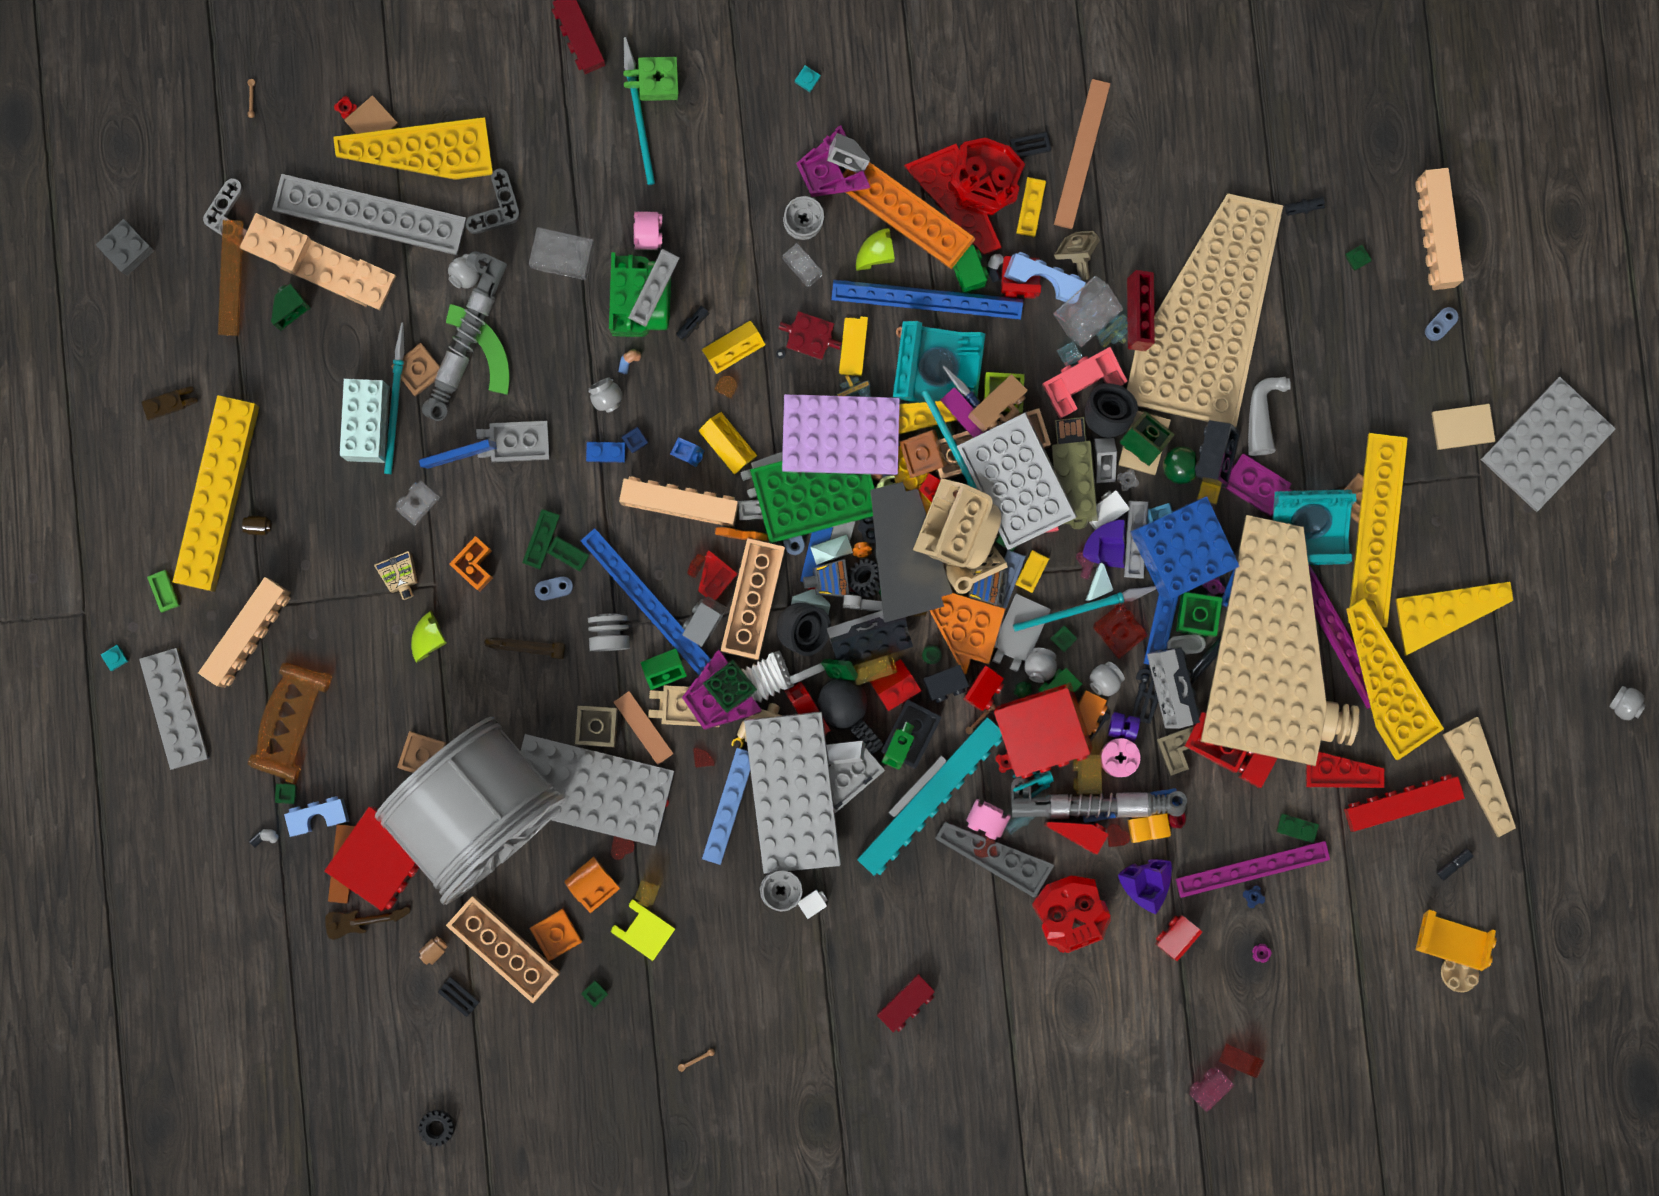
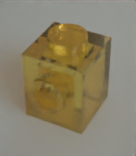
(647, 893)

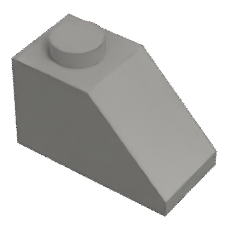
(847, 154)
(1105, 460)

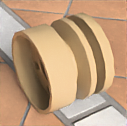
(1342, 723)

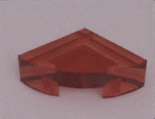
(702, 758)

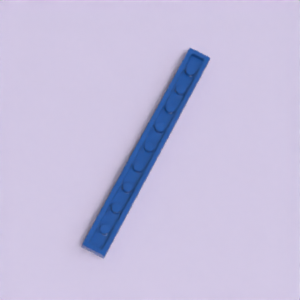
(927, 299)
(645, 600)

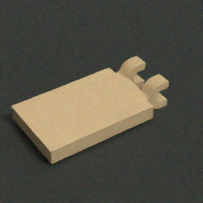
(672, 707)

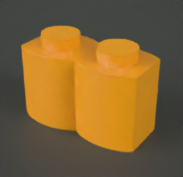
(1149, 827)

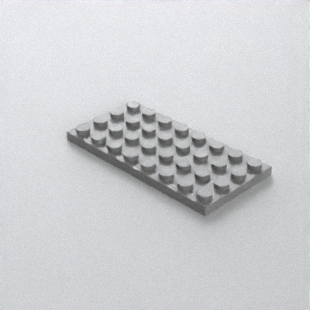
(603, 789)
(792, 792)

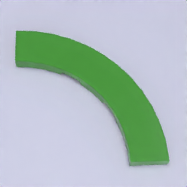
(492, 348)

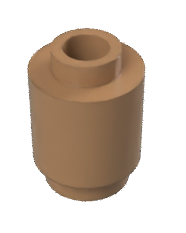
(432, 950)

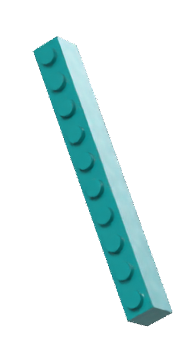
(930, 796)

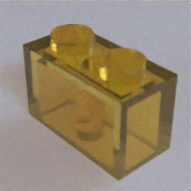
(875, 669)
(1088, 775)

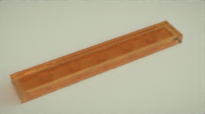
(230, 278)

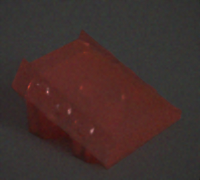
(1120, 630)

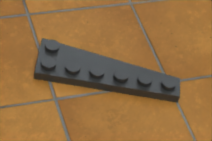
(1010, 864)

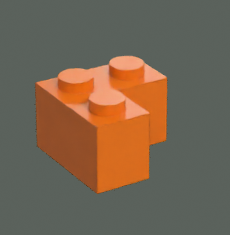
(468, 563)

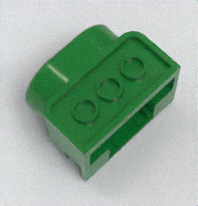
(626, 284)

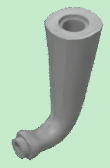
(1260, 431)

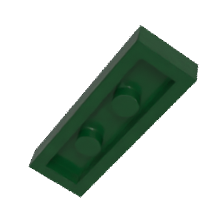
(541, 539)

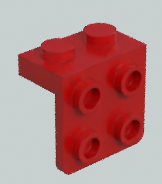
(1028, 289)

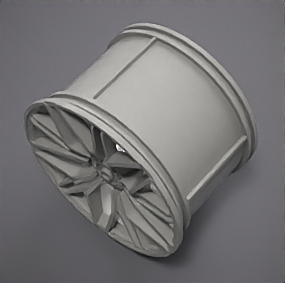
(469, 808)

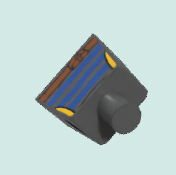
(829, 579)
(990, 589)

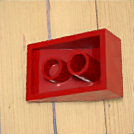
(1220, 755)
(1085, 835)

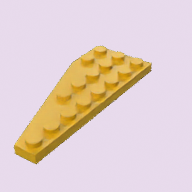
(438, 149)
(1394, 697)

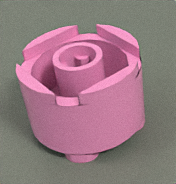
(646, 230)
(1128, 750)
(987, 818)

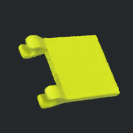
(646, 933)

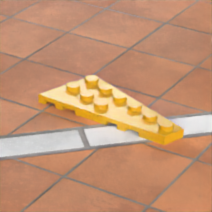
(1438, 614)

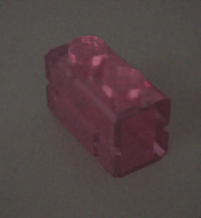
(1210, 1089)

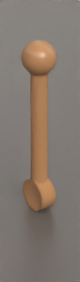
(251, 83)
(969, 730)
(682, 1067)

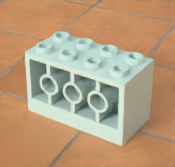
(364, 420)

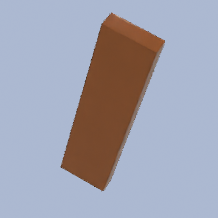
(337, 891)

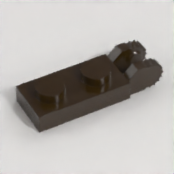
(167, 403)

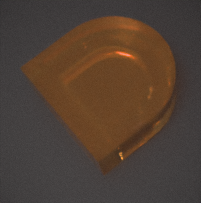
(726, 386)

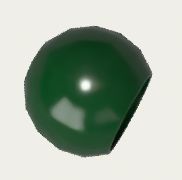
(1180, 465)

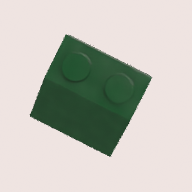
(287, 306)
(1147, 438)

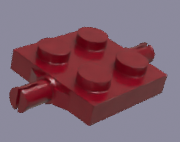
(810, 335)

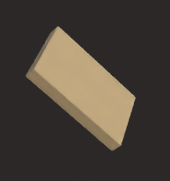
(1463, 426)
(1131, 461)

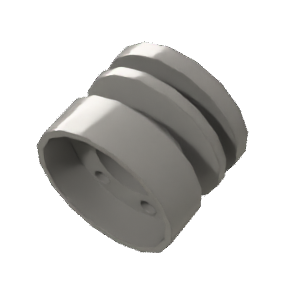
(814, 215)
(608, 632)
(791, 895)

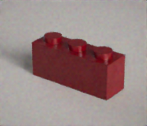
(906, 1003)

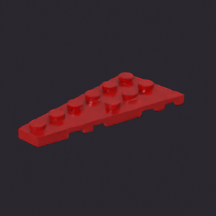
(935, 176)

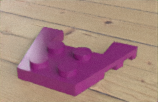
(826, 177)
(706, 708)

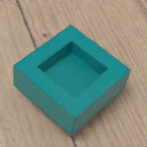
(807, 78)
(114, 658)

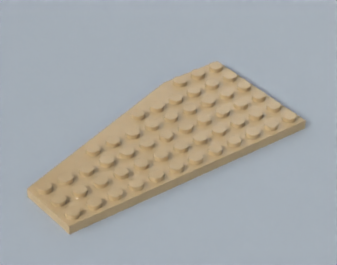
(1210, 318)
(1268, 662)

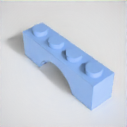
(1022, 268)

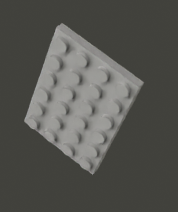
(1548, 444)
(1019, 479)

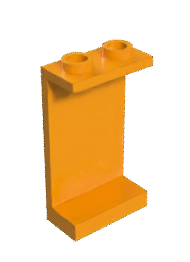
(1455, 942)

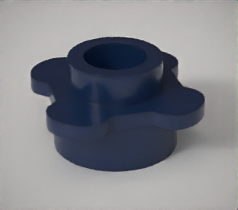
(1248, 896)

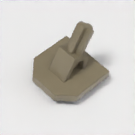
(1079, 248)

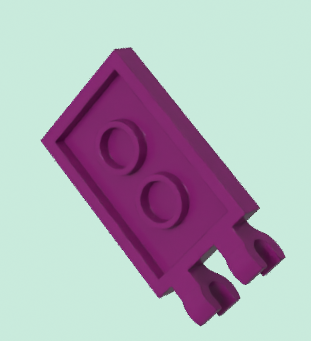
(1256, 484)

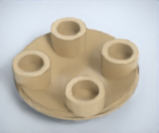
(1459, 977)

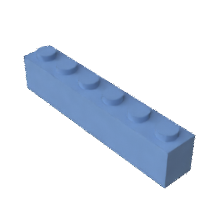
(728, 808)

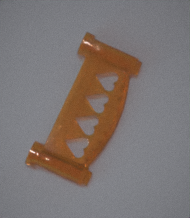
(282, 762)

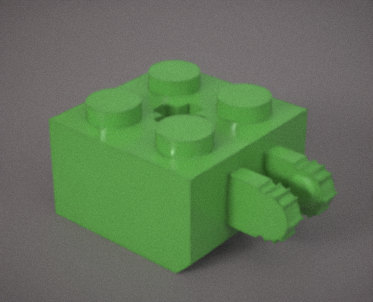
(650, 88)

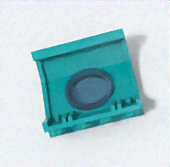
(926, 351)
(1324, 519)

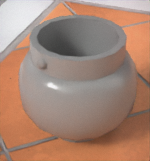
(461, 274)
(605, 395)
(1041, 665)
(1106, 679)
(1628, 703)

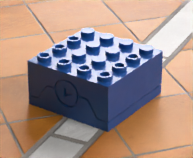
(1184, 549)

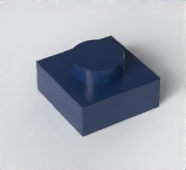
(635, 440)

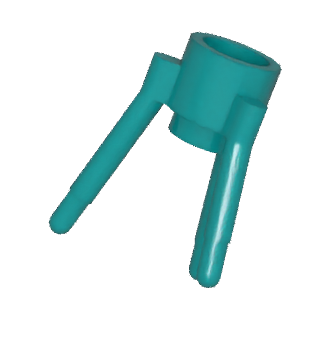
(1041, 779)

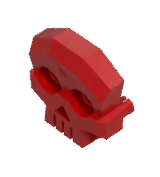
(991, 161)
(1066, 899)

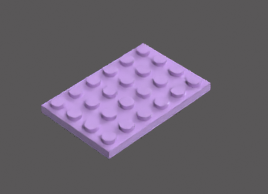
(840, 434)

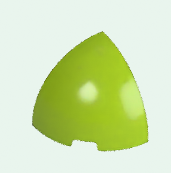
(875, 250)
(426, 637)

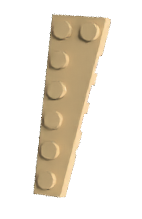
(1477, 765)

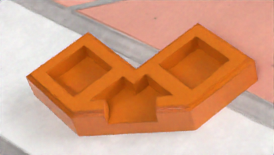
(739, 534)

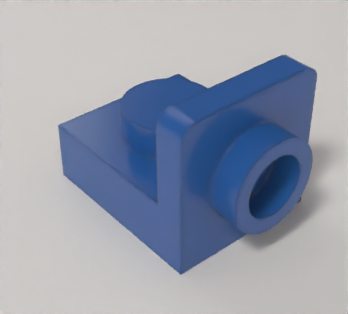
(687, 452)

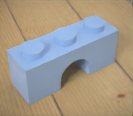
(299, 820)

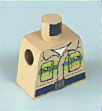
(399, 574)

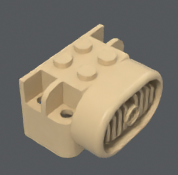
(959, 526)

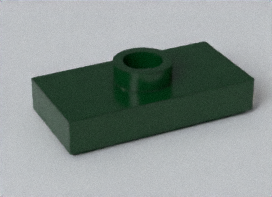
(568, 554)
(839, 669)

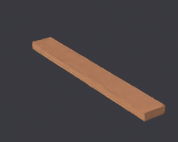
(1082, 154)

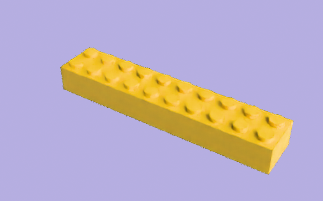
(216, 493)

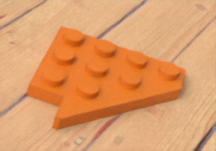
(969, 628)

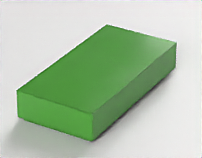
(163, 591)

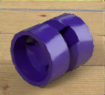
(1117, 723)

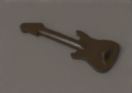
(340, 924)

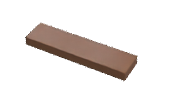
(643, 728)

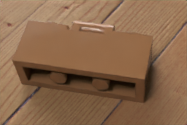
(991, 408)

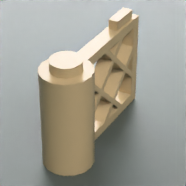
(963, 578)

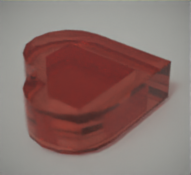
(696, 565)
(1117, 836)
(621, 847)
(983, 852)

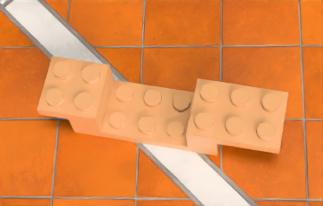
(317, 263)

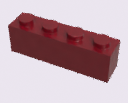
(579, 35)
(1140, 310)

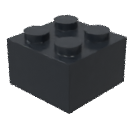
(946, 683)

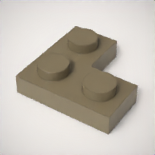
(1171, 749)

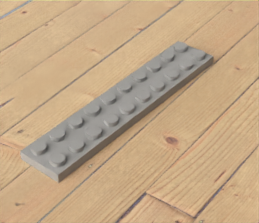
(369, 214)

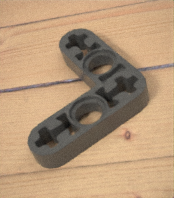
(500, 212)

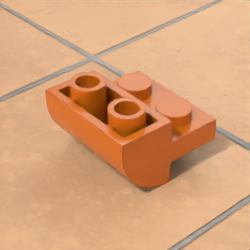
(591, 885)

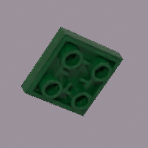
(729, 686)

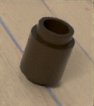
(256, 525)

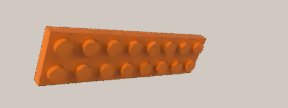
(912, 216)

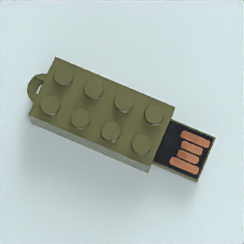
(1076, 470)

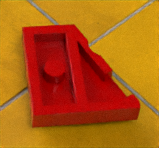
(715, 577)

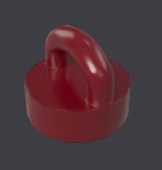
(1176, 822)

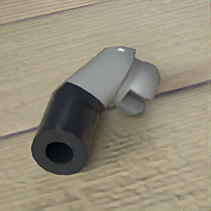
(992, 266)
(264, 835)

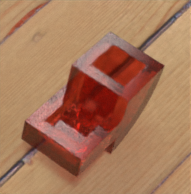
(1241, 1060)

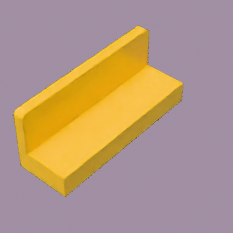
(853, 346)
(733, 347)
(727, 442)

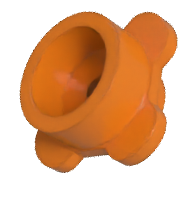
(862, 549)

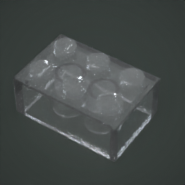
(561, 253)
(1088, 311)

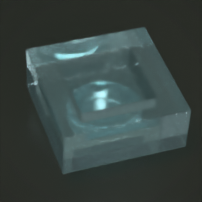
(1069, 354)

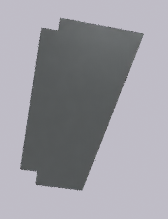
(908, 578)

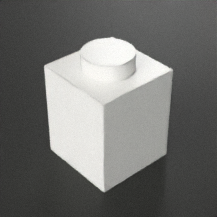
(813, 903)

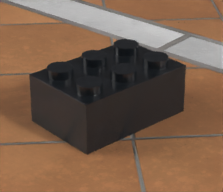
(1217, 453)
(924, 725)

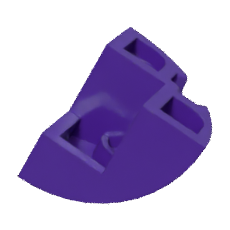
(1107, 545)
(1147, 883)

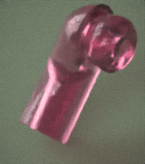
(1086, 565)

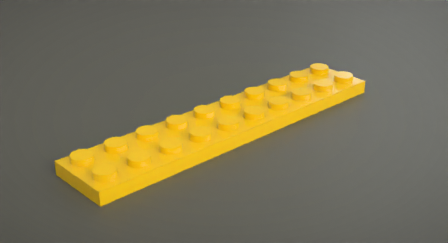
(1378, 523)

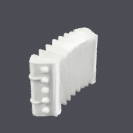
(768, 676)

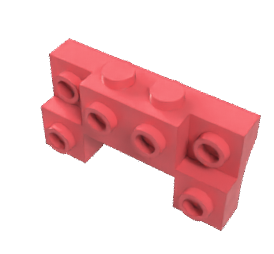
(1079, 377)

